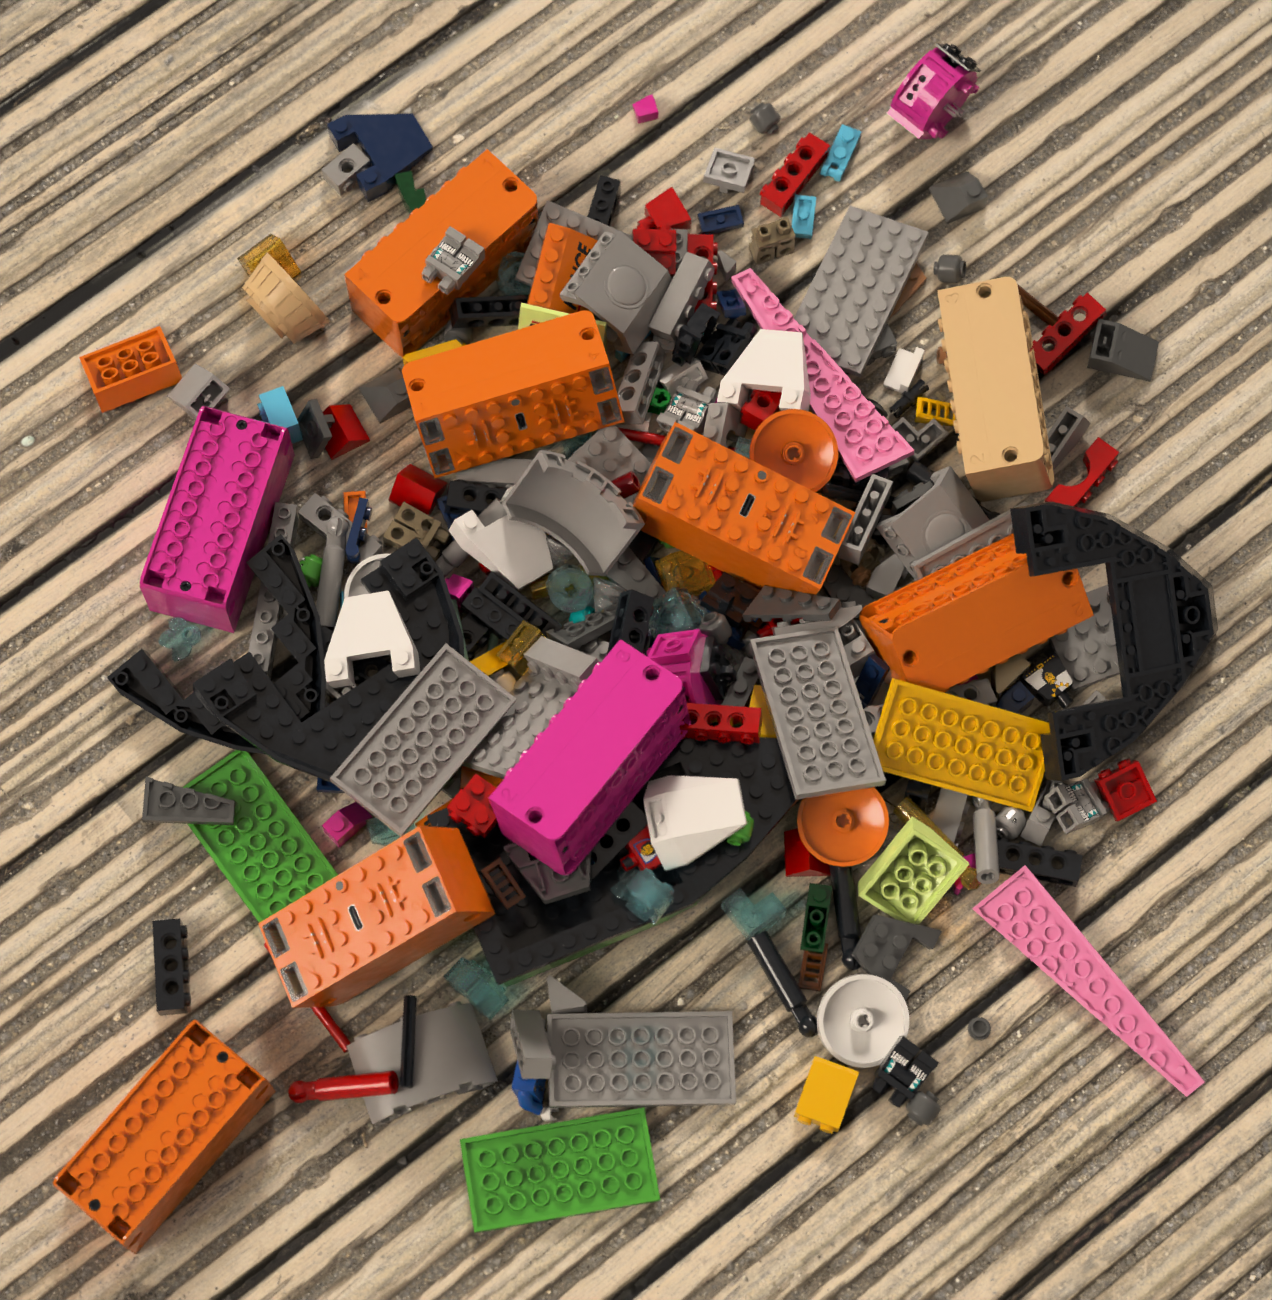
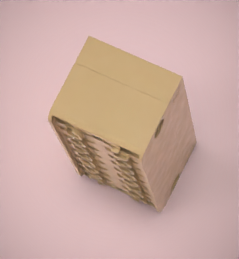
(995, 389)

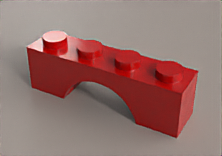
(1098, 460)

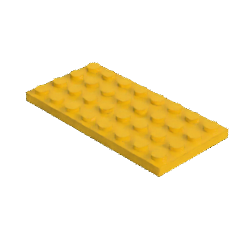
(961, 745)

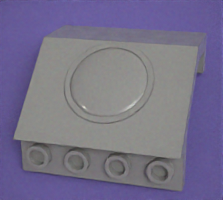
(619, 287)
(933, 519)

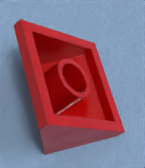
(346, 431)
(417, 489)
(799, 860)

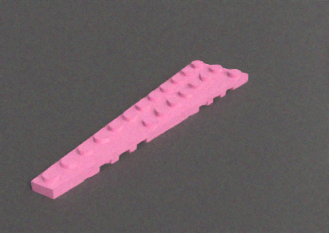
(862, 434)
(1048, 937)

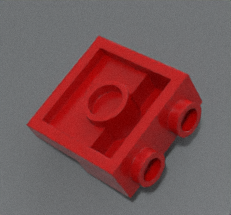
(658, 243)
(1125, 789)
(474, 807)

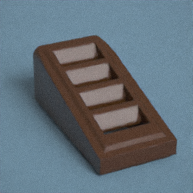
(509, 879)
(813, 985)

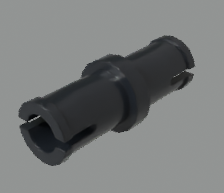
(908, 398)

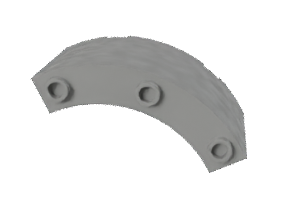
(576, 509)
(446, 1060)

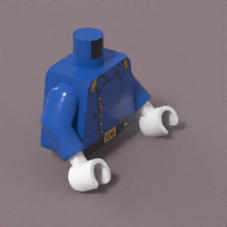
(531, 1095)

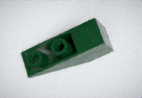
(816, 917)

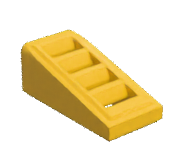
(930, 404)

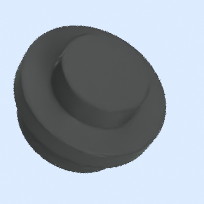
(979, 1028)

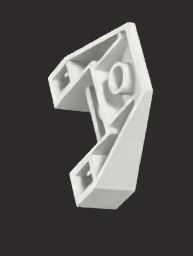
(769, 363)
(505, 547)
(367, 629)

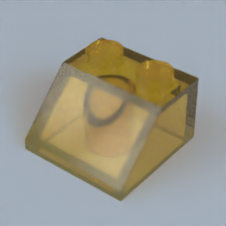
(274, 246)
(685, 571)

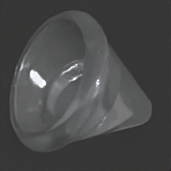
(559, 553)
(605, 594)

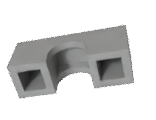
(720, 421)

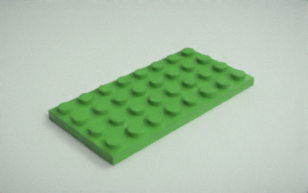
(267, 848)
(559, 1170)

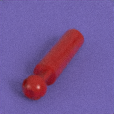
(345, 1087)

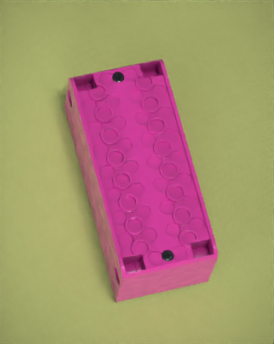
(216, 518)
(592, 759)

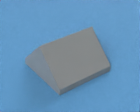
(564, 1000)

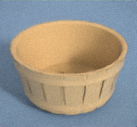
(282, 301)

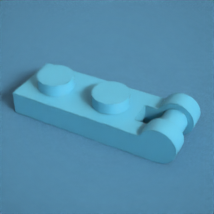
(841, 152)

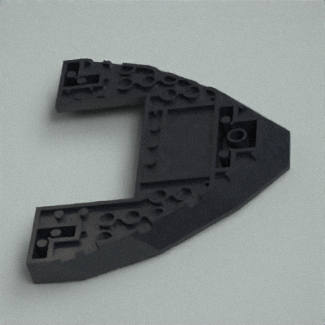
(1159, 618)
(253, 707)

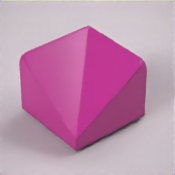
(645, 109)

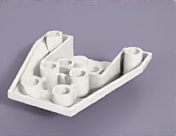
(691, 816)

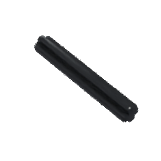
(848, 493)
(408, 1041)

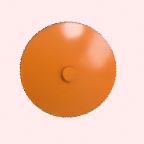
(796, 447)
(843, 826)

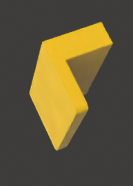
(489, 662)

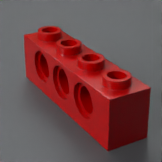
(780, 201)
(703, 246)
(1078, 330)
(760, 407)
(726, 716)

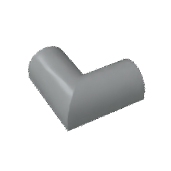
(923, 440)

